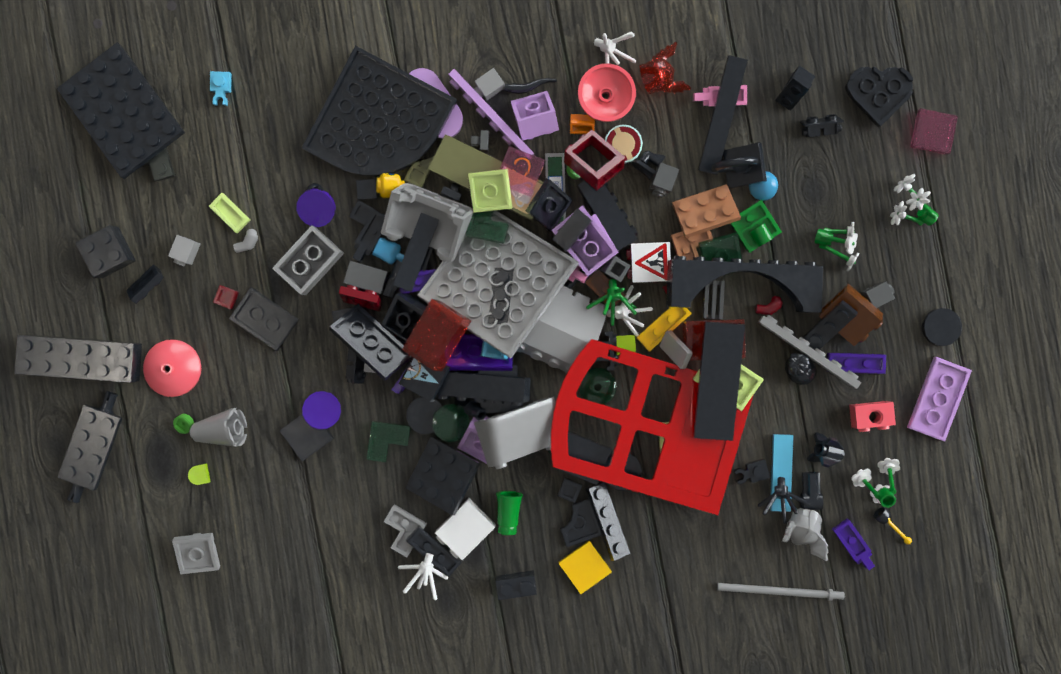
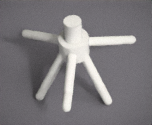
(608, 46)
(622, 311)
(425, 570)

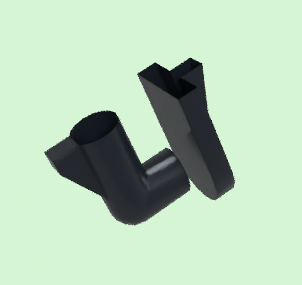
(641, 165)

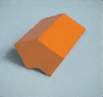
(581, 124)

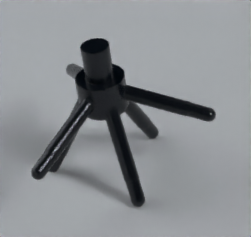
(781, 492)

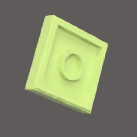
(490, 190)

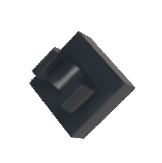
(452, 193)

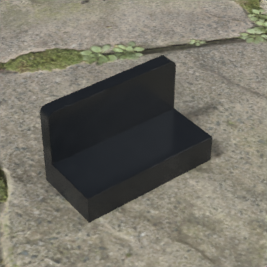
(572, 230)

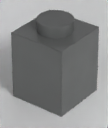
(615, 268)
(879, 294)

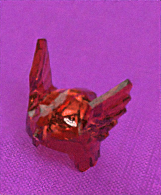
(659, 74)

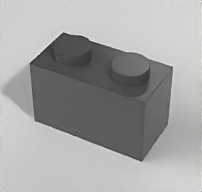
(663, 180)
(366, 277)

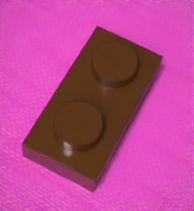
(599, 284)

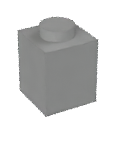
(489, 84)
(184, 250)

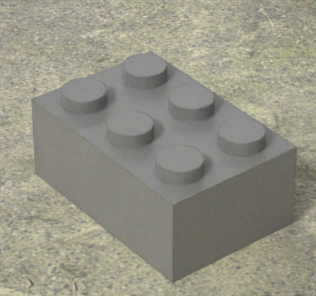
(308, 260)

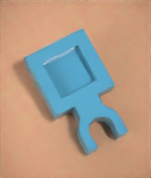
(220, 83)

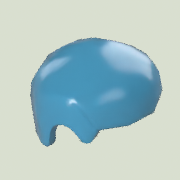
(764, 190)

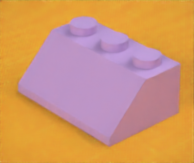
(592, 247)

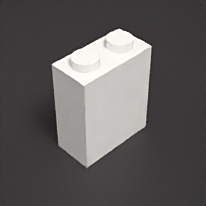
(465, 529)

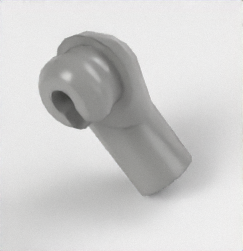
(248, 243)

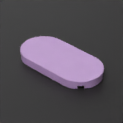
(455, 119)

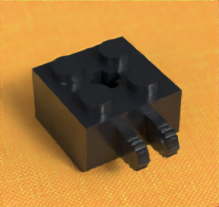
(403, 316)

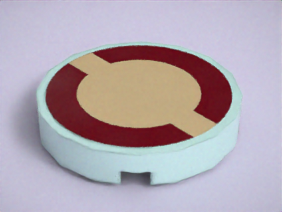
(626, 141)

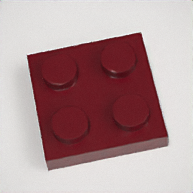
(367, 299)

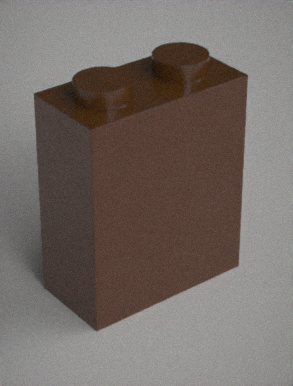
(867, 318)

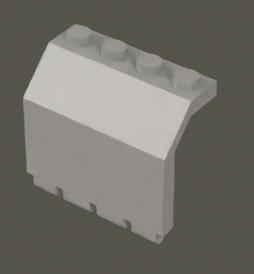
(564, 330)

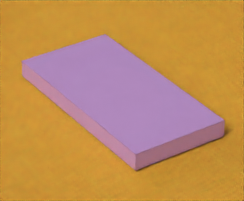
(939, 398)

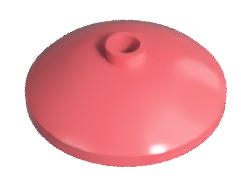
(609, 80)
(183, 364)

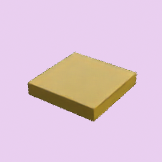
(585, 567)

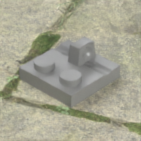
(196, 553)

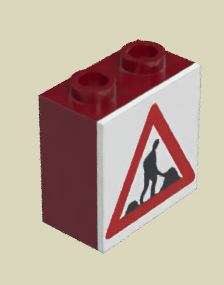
(648, 262)

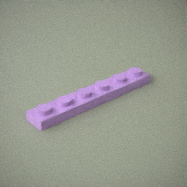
(484, 109)

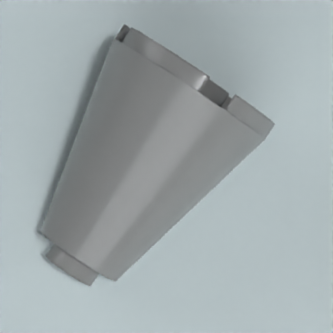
(221, 429)

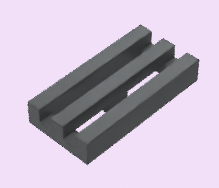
(714, 283)

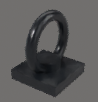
(742, 165)

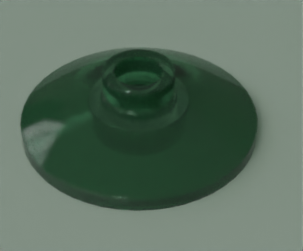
(600, 376)

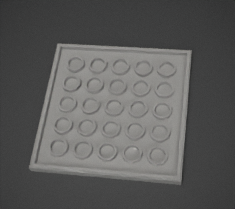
(468, 283)

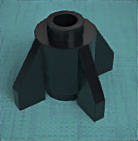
(826, 451)

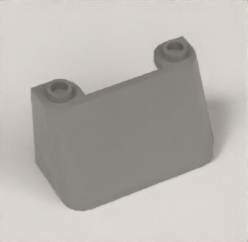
(410, 201)
(516, 432)

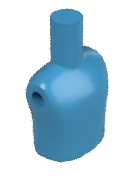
(388, 251)

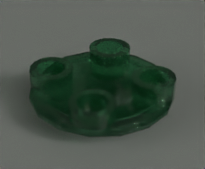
(450, 422)

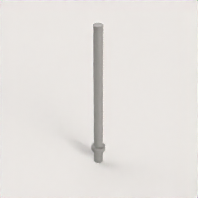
(829, 594)

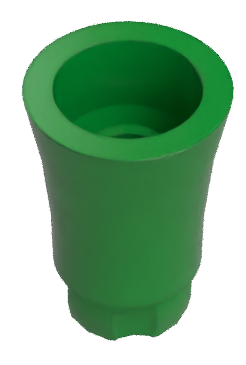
(508, 511)

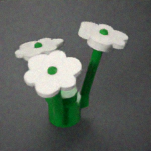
(825, 238)
(880, 494)

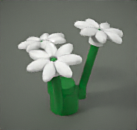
(925, 213)

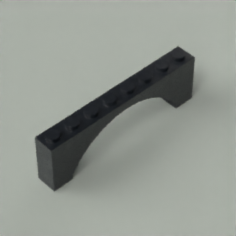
(800, 282)

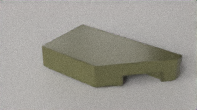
(419, 172)

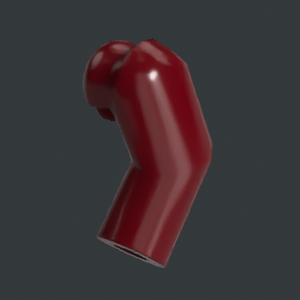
(775, 304)

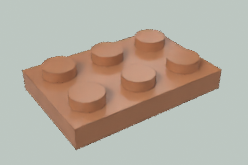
(706, 211)

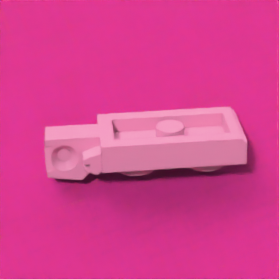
(710, 95)

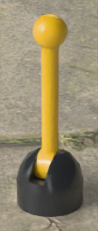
(883, 516)

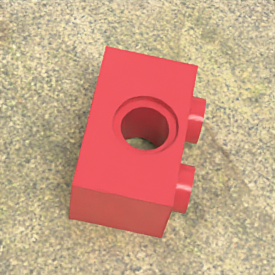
(884, 415)

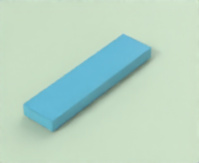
(781, 466)

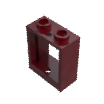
(604, 174)

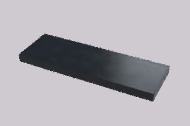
(719, 380)

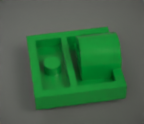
(755, 226)

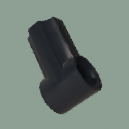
(811, 491)

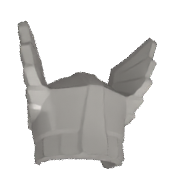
(805, 529)

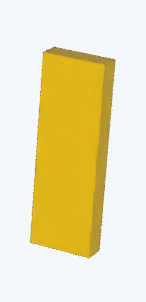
(667, 321)

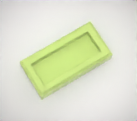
(229, 213)

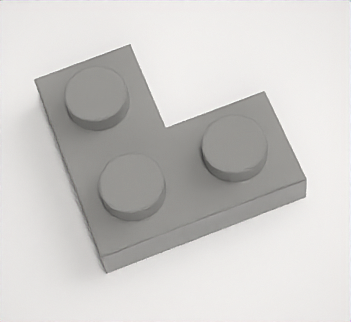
(406, 524)

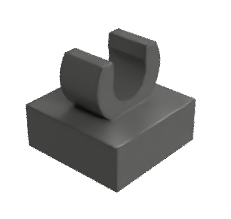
(482, 141)

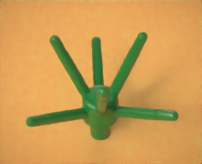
(613, 294)

